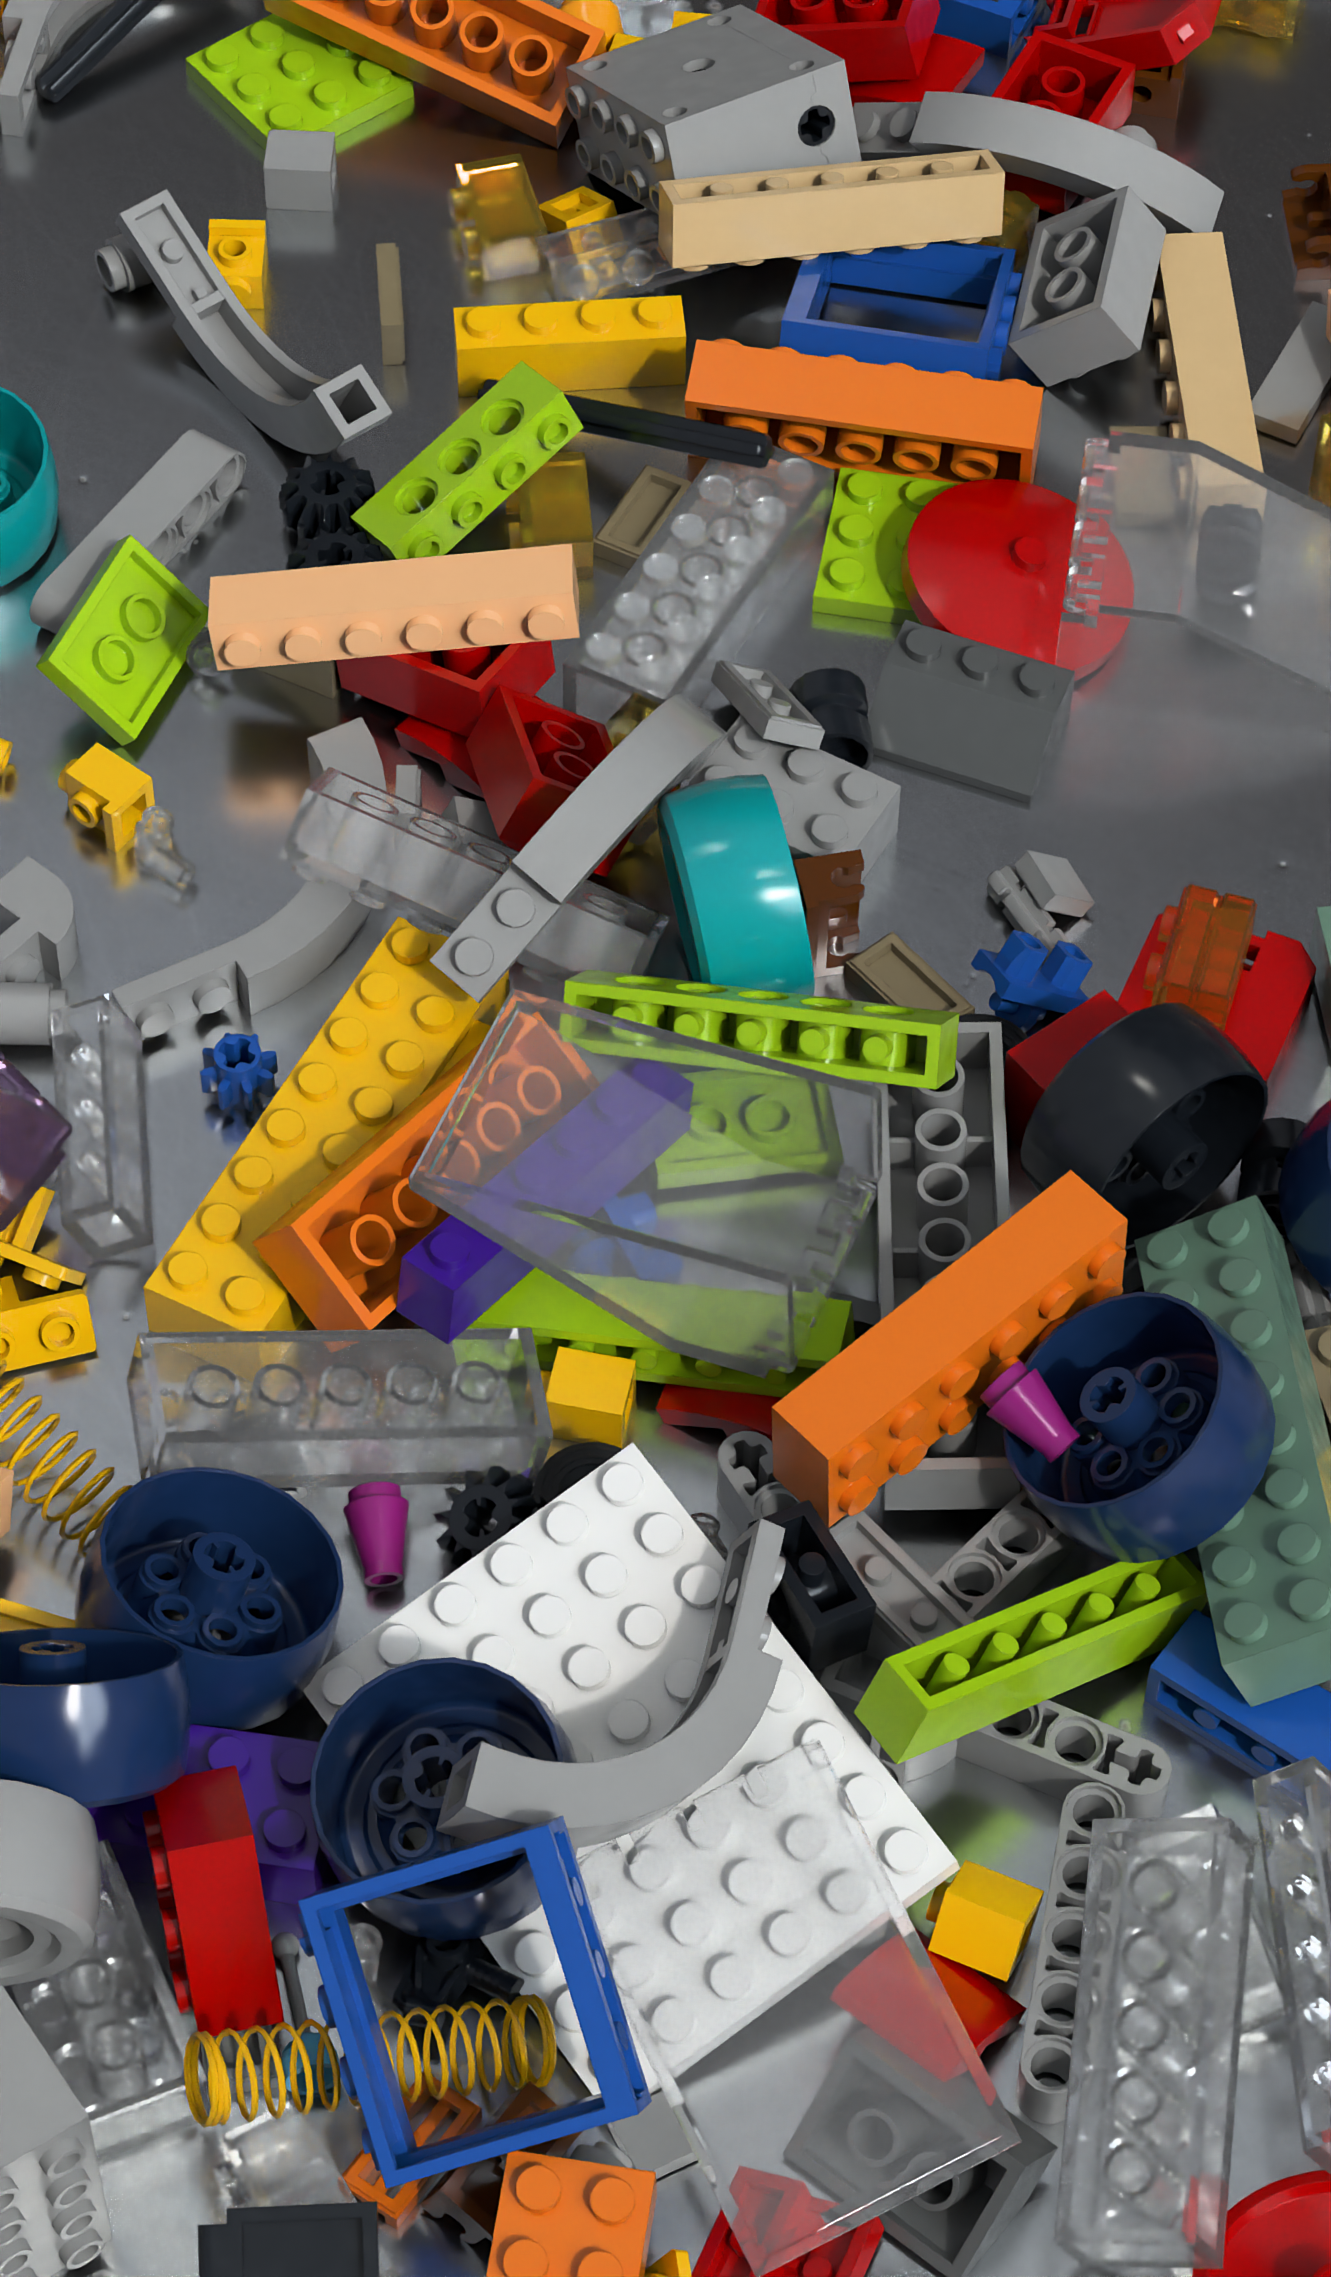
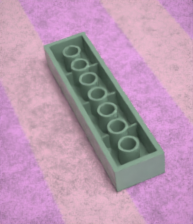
(1273, 1559)

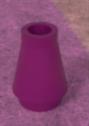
(1029, 1410)
(378, 1529)

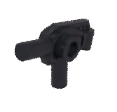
(441, 1973)

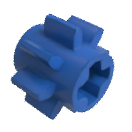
(238, 1071)

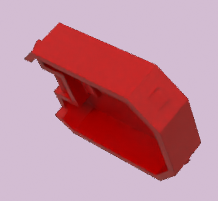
(1135, 30)
(1266, 1003)

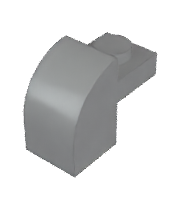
(35, 924)

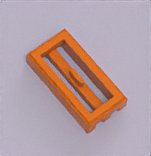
(399, 2208)

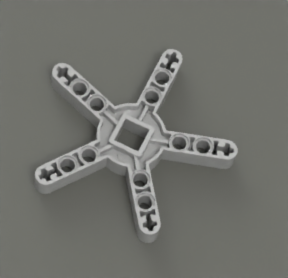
(1005, 1580)

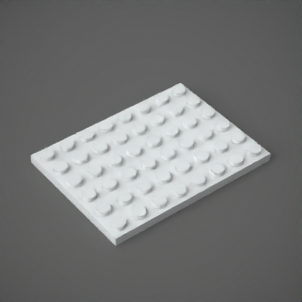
(608, 1623)

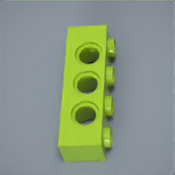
(470, 468)

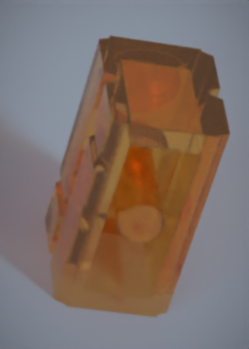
(1203, 952)

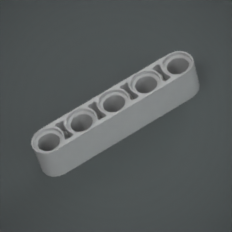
(158, 512)
(1055, 1980)

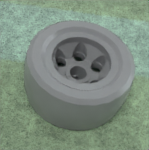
(45, 1882)

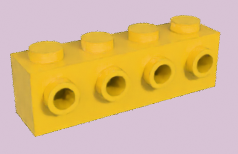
(573, 343)

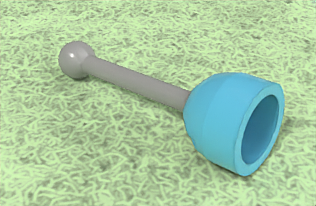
(285, 1948)

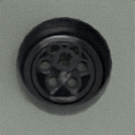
(1148, 1116)

